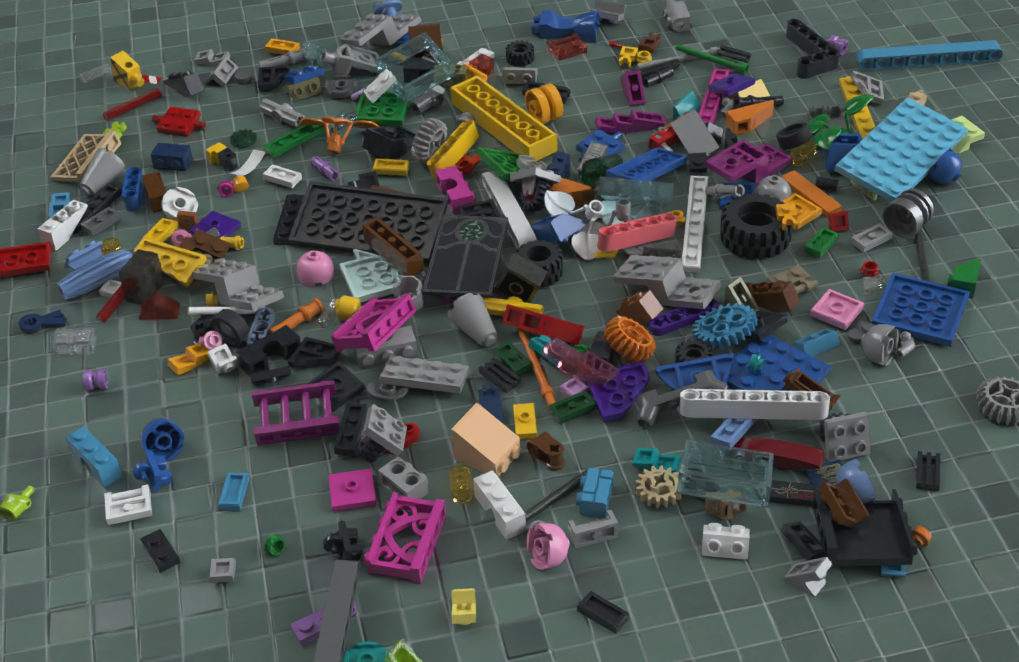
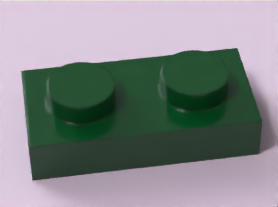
(512, 358)
(572, 407)

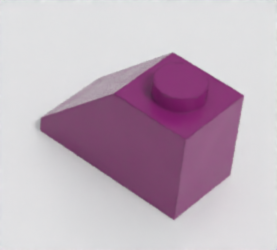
(633, 88)

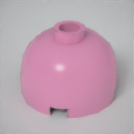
(315, 268)
(547, 545)

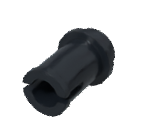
(826, 183)

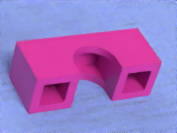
(452, 182)

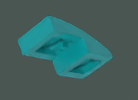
(648, 457)

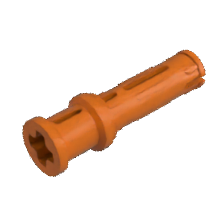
(304, 314)

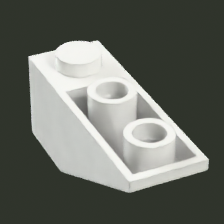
(62, 225)

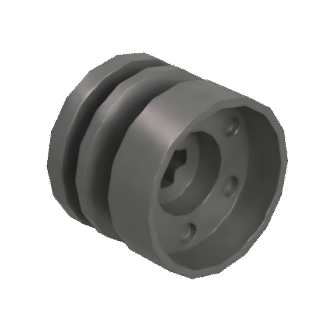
(908, 213)

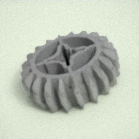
(428, 139)
(999, 400)

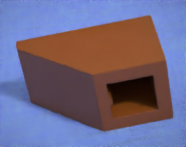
(640, 307)

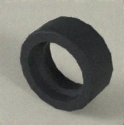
(793, 135)
(235, 322)

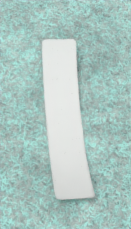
(254, 159)

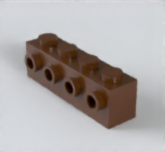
(393, 247)

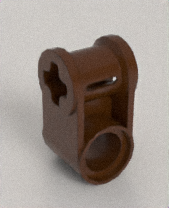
(547, 451)

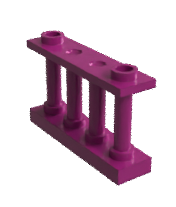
(298, 429)

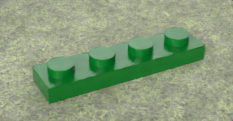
(293, 139)

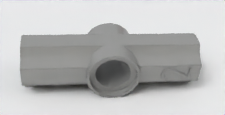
(281, 113)

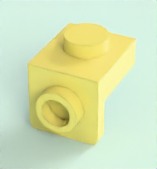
(463, 606)

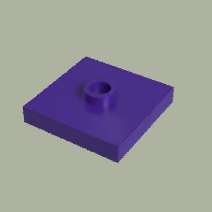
(731, 84)
(224, 224)

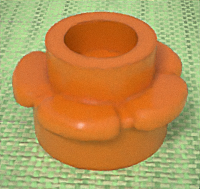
(921, 536)

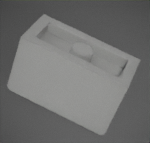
(222, 72)

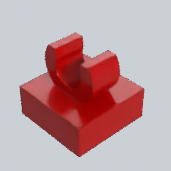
(838, 220)

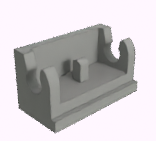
(593, 531)

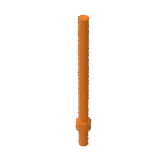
(546, 390)

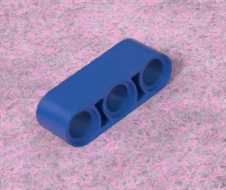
(133, 189)

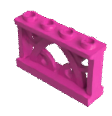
(361, 331)
(432, 517)

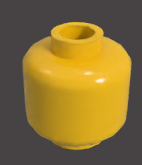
(346, 307)

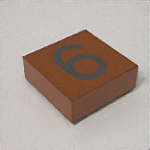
(187, 219)

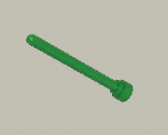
(741, 68)

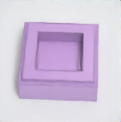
(573, 387)

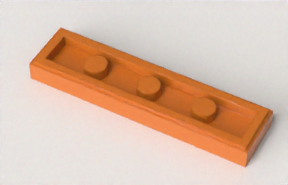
(811, 193)

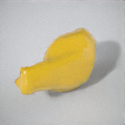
(601, 254)

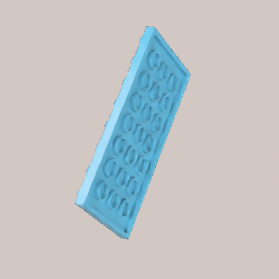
(901, 149)

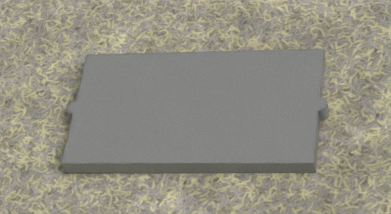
(694, 134)

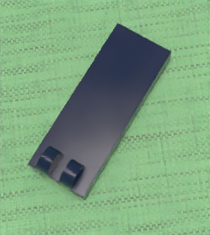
(491, 401)

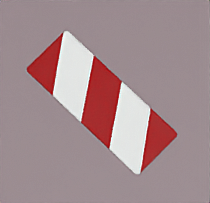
(151, 79)

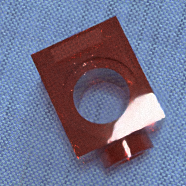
(483, 63)

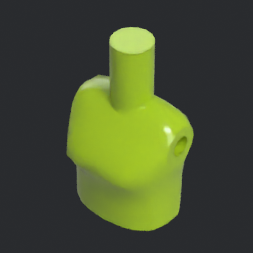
(16, 504)

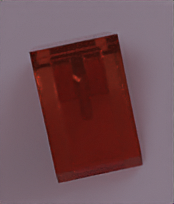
(159, 307)

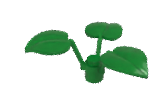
(826, 136)

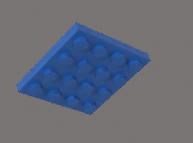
(922, 308)
(778, 361)

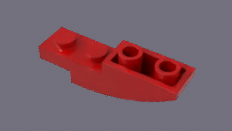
(543, 324)

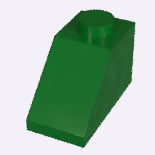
(965, 276)

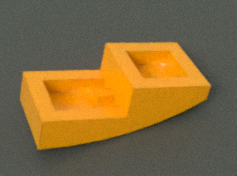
(193, 357)

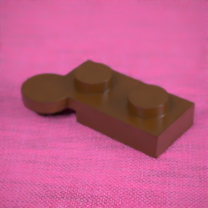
(206, 244)

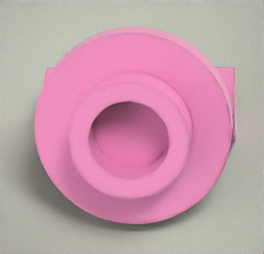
(178, 235)
(211, 340)

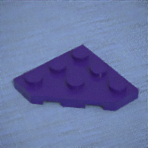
(619, 393)

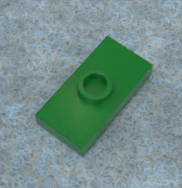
(821, 242)

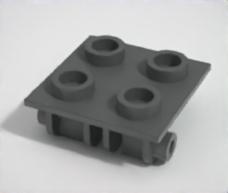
(834, 113)

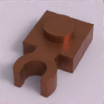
(649, 44)

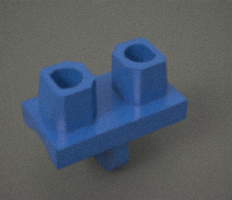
(152, 470)

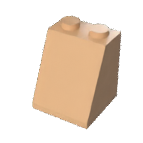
(484, 442)

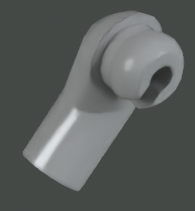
(728, 106)
(907, 344)

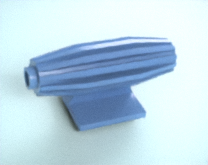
(90, 269)

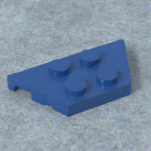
(682, 373)

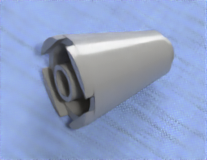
(101, 172)
(473, 319)

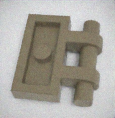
(799, 278)

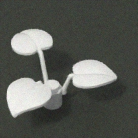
(582, 243)

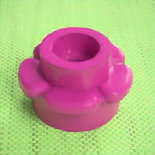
(225, 192)

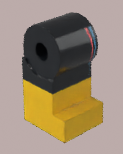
(223, 156)

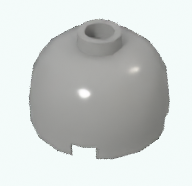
(775, 187)
(879, 343)

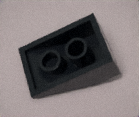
(388, 141)

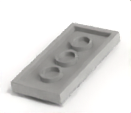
(424, 374)

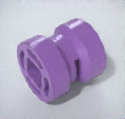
(840, 44)
(95, 379)

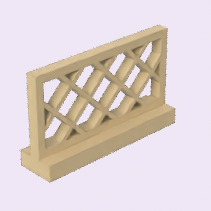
(109, 141)

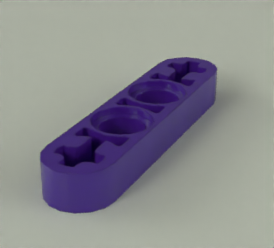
(662, 324)

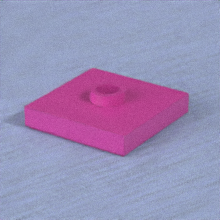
(352, 490)

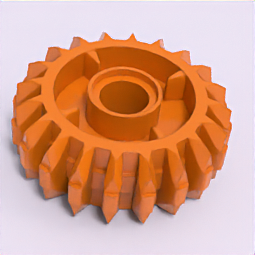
(629, 339)

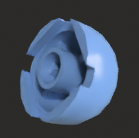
(858, 480)

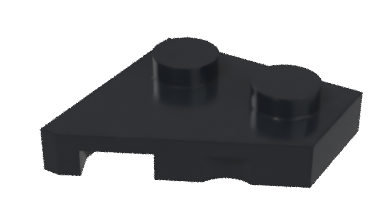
(271, 77)

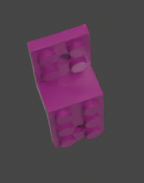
(748, 162)

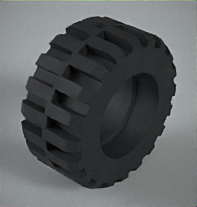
(752, 227)

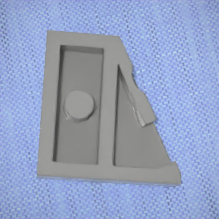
(869, 86)

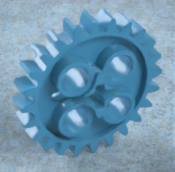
(725, 325)

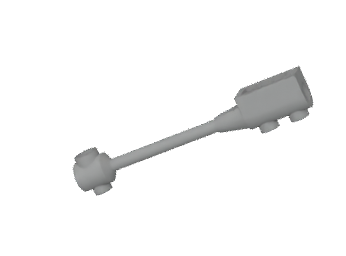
(677, 15)

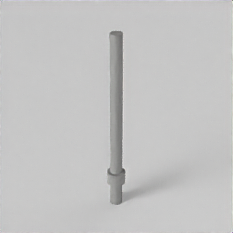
(712, 51)

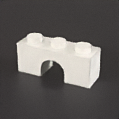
(493, 494)

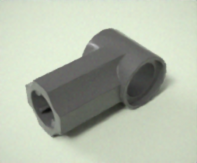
(426, 101)

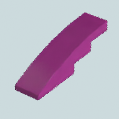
(635, 122)

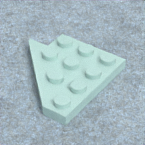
(371, 276)

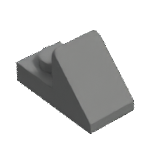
(809, 575)

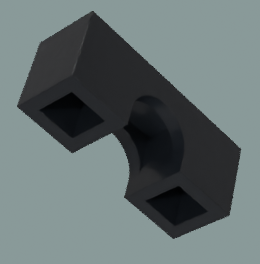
(280, 342)

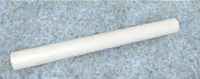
(215, 310)

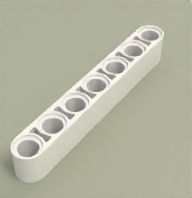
(499, 191)
(754, 404)

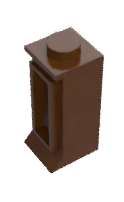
(155, 190)
(801, 382)

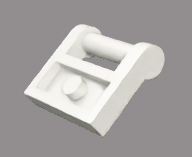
(128, 505)

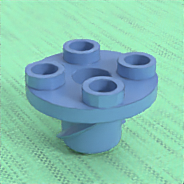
(389, 7)

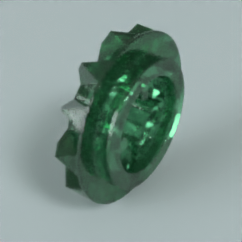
(238, 140)

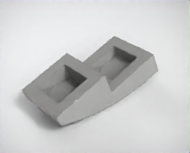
(209, 58)

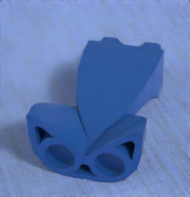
(555, 25)

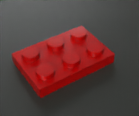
(25, 259)

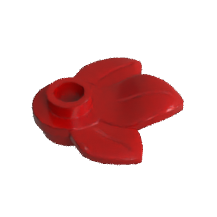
(467, 163)

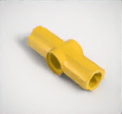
(498, 306)

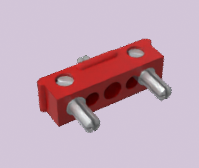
(663, 138)

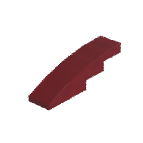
(786, 454)

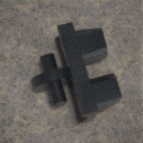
(340, 543)

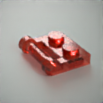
(563, 51)

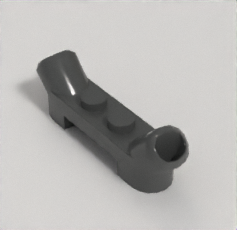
(651, 404)

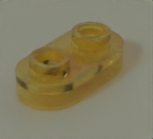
(803, 153)
(461, 484)

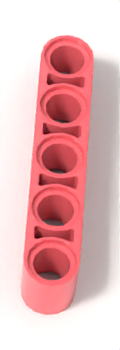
(636, 232)

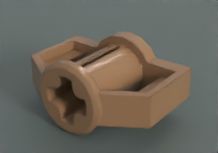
(719, 511)

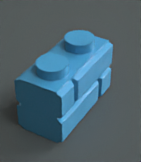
(595, 492)

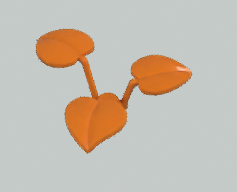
(335, 141)

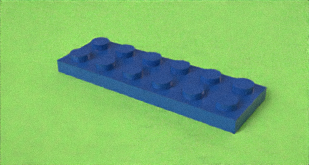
(648, 165)

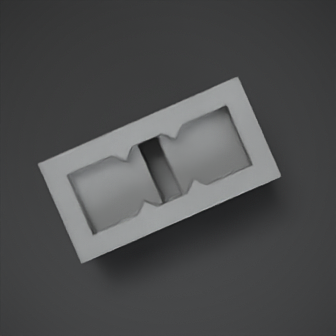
(403, 479)

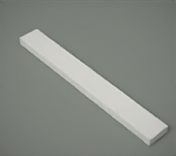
(694, 224)

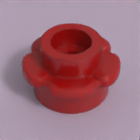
(869, 269)

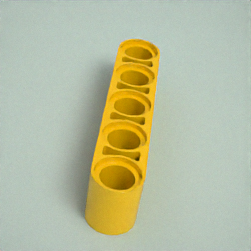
(454, 147)

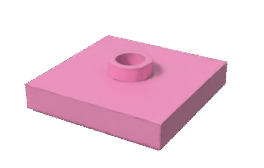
(837, 309)

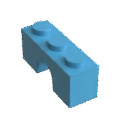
(89, 450)

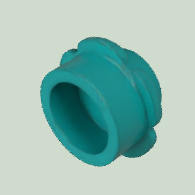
(755, 363)

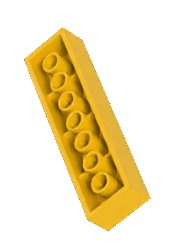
(504, 118)

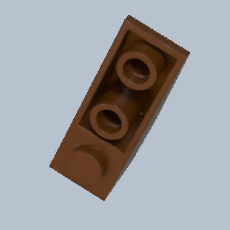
(774, 296)

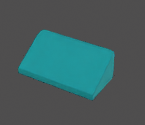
(687, 103)

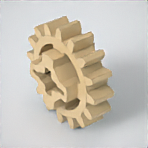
(660, 486)

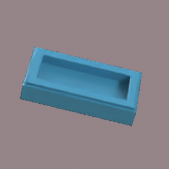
(233, 491)

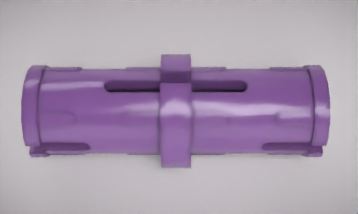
(325, 168)

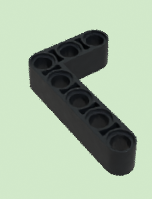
(821, 54)

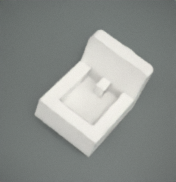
(222, 359)

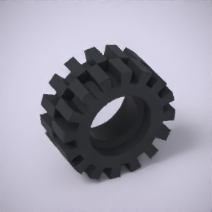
(520, 53)
(692, 349)

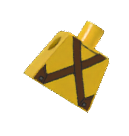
(126, 71)

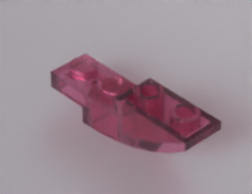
(578, 365)

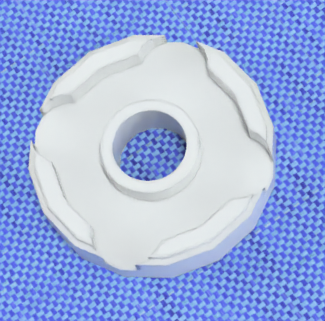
(178, 194)

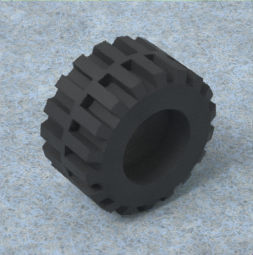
(546, 256)

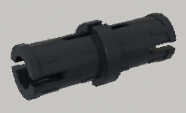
(657, 77)

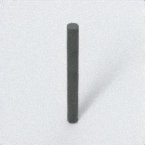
(922, 257)
(543, 504)

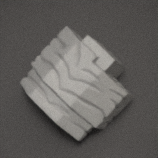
(411, 286)

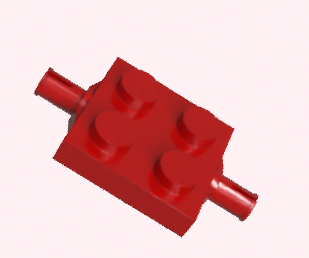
(178, 121)

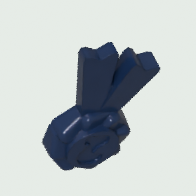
(33, 322)

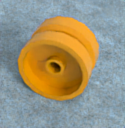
(544, 103)

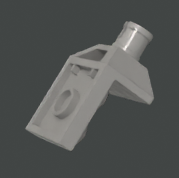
(349, 56)

